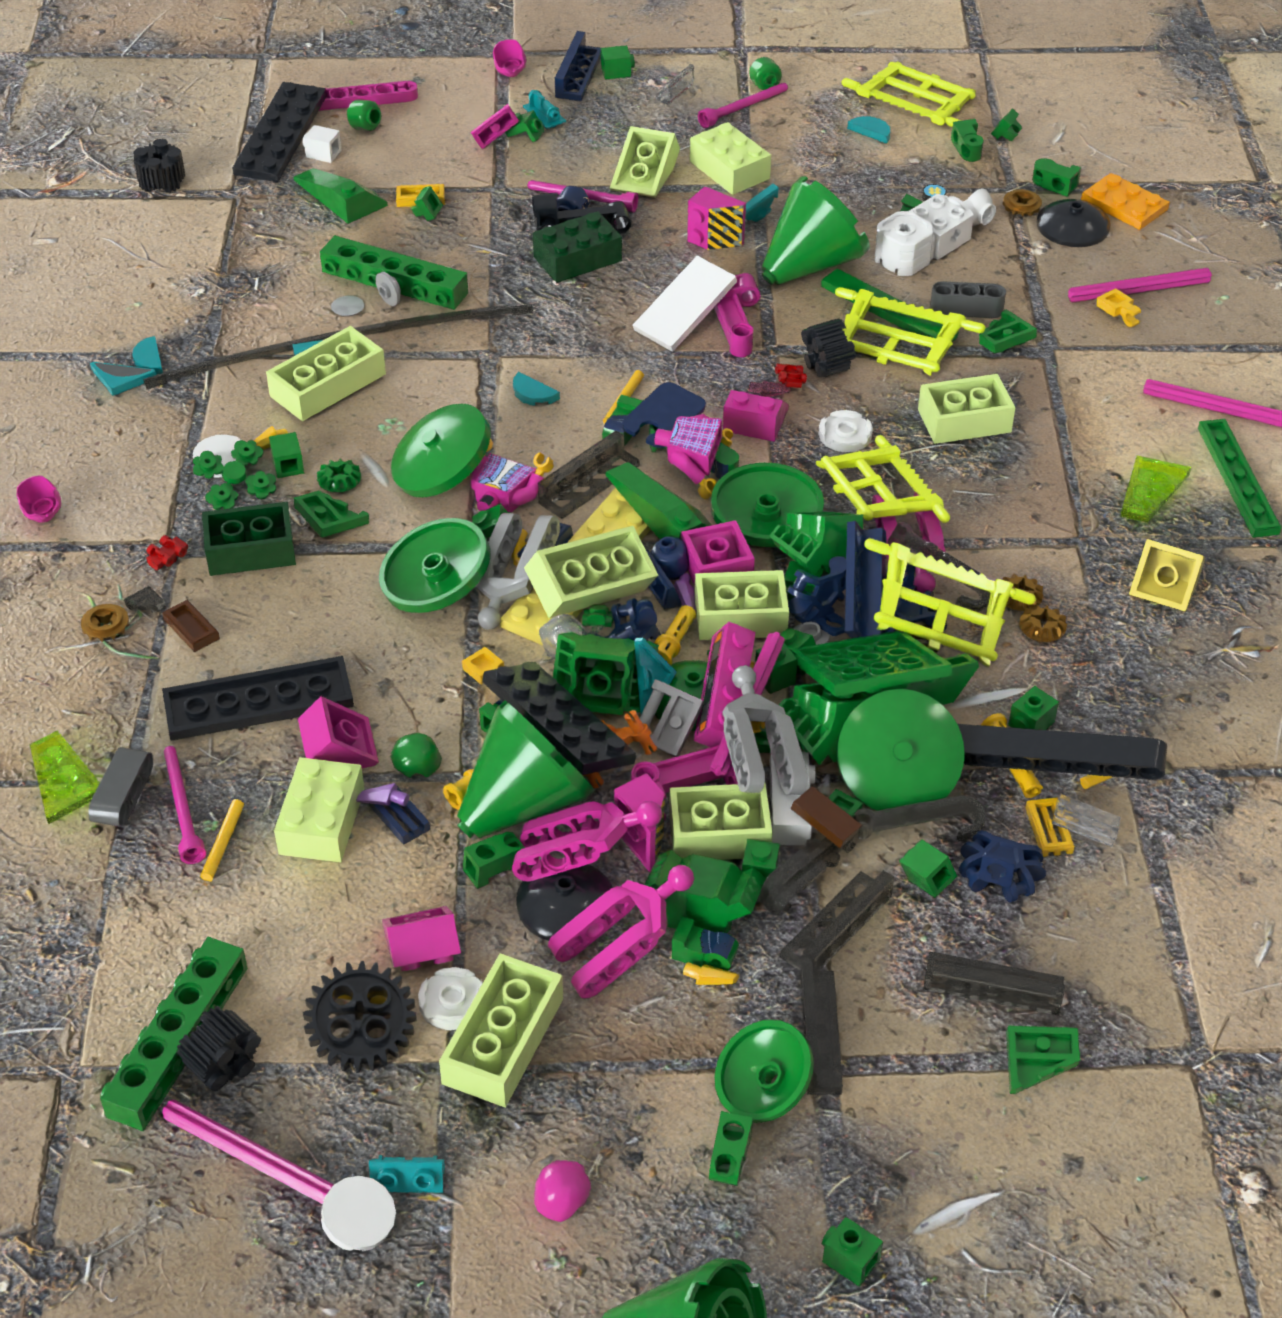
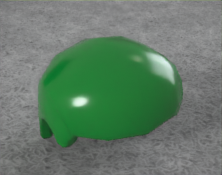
(416, 754)

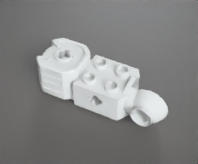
(930, 230)

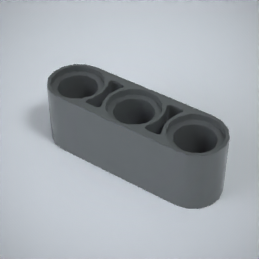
(968, 299)
(121, 787)

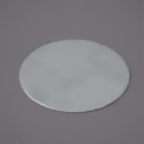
(347, 305)

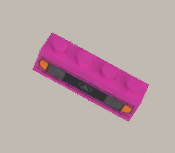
(728, 650)

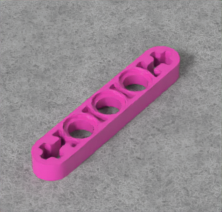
(379, 93)

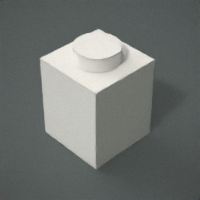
(322, 143)

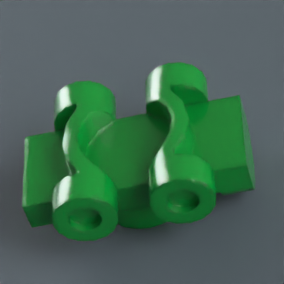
(597, 616)

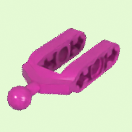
(930, 531)
(597, 834)
(631, 944)

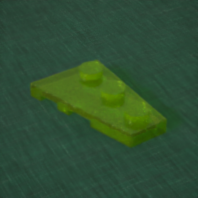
(1151, 487)
(61, 776)

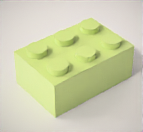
(730, 158)
(966, 408)
(744, 598)
(319, 810)
(717, 820)

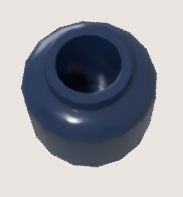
(572, 198)
(671, 556)

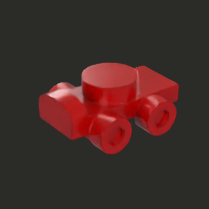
(791, 375)
(167, 553)

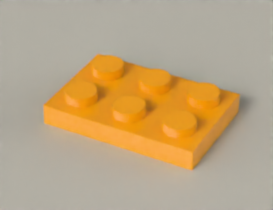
(1126, 201)

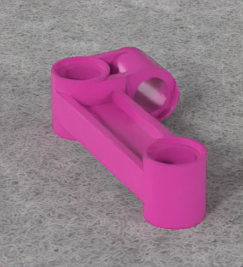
(732, 317)
(683, 770)

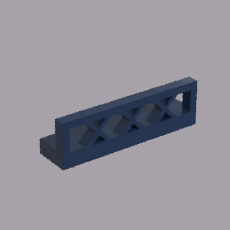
(571, 69)
(863, 581)

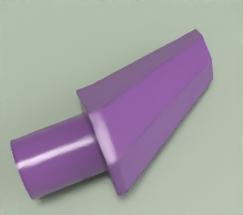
(685, 590)
(383, 795)

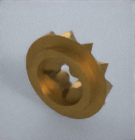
(1022, 202)
(1029, 586)
(103, 614)
(1052, 630)

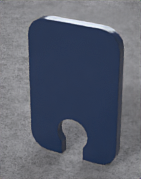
(663, 409)

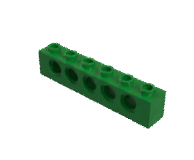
(415, 276)
(206, 984)

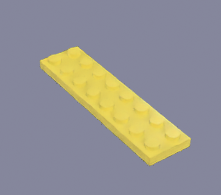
(614, 513)

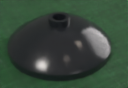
(1073, 223)
(548, 907)

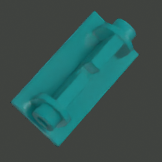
(544, 110)
(413, 1175)

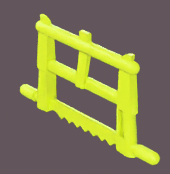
(886, 76)
(938, 345)
(891, 506)
(893, 590)

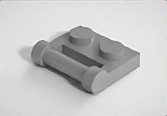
(676, 719)

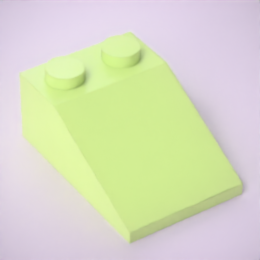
(645, 162)

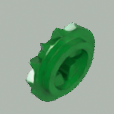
(340, 482)

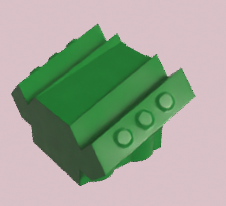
(814, 537)
(599, 671)
(819, 718)
(717, 895)

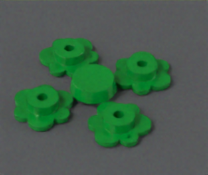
(234, 473)

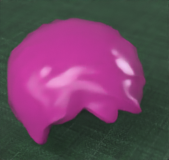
(509, 57)
(38, 498)
(561, 1189)

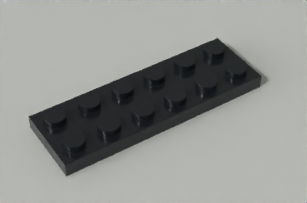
(279, 132)
(254, 697)
(560, 717)

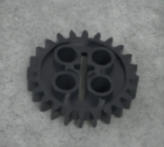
(361, 987)

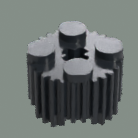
(159, 166)
(828, 348)
(219, 1048)

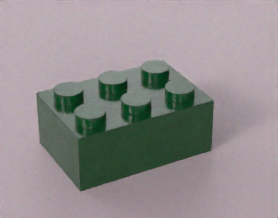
(577, 246)
(248, 538)

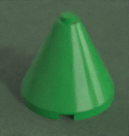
(812, 235)
(517, 777)
(707, 1291)

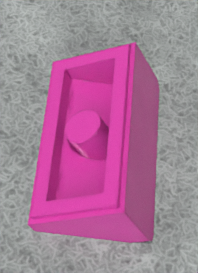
(494, 126)

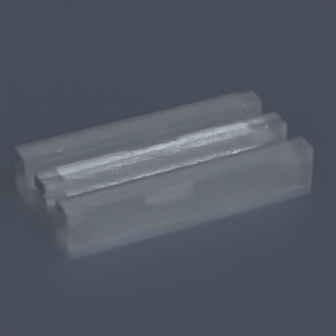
(1086, 820)

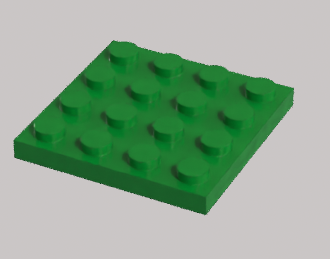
(871, 663)

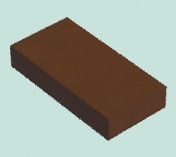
(190, 625)
(826, 817)

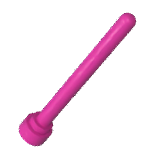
(709, 117)
(630, 199)
(191, 846)

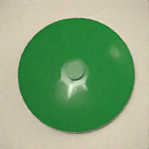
(440, 450)
(761, 498)
(434, 565)
(900, 750)

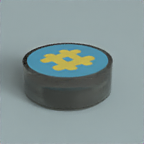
(931, 190)

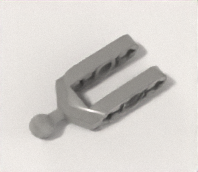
(502, 545)
(779, 732)

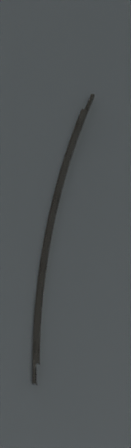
(160, 379)

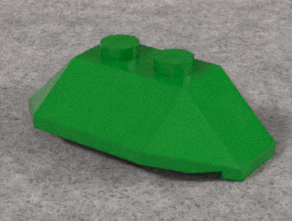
(948, 687)

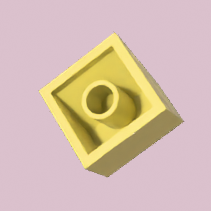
(1167, 575)

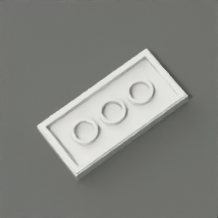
(684, 303)

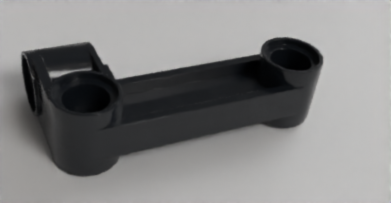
(547, 214)

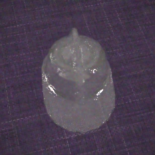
(561, 624)

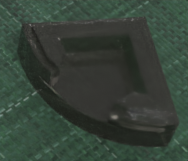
(145, 600)

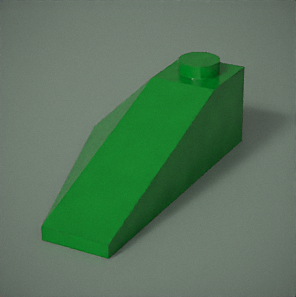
(340, 194)
(655, 504)

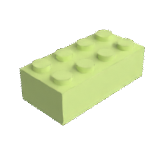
(326, 373)
(590, 571)
(501, 1030)

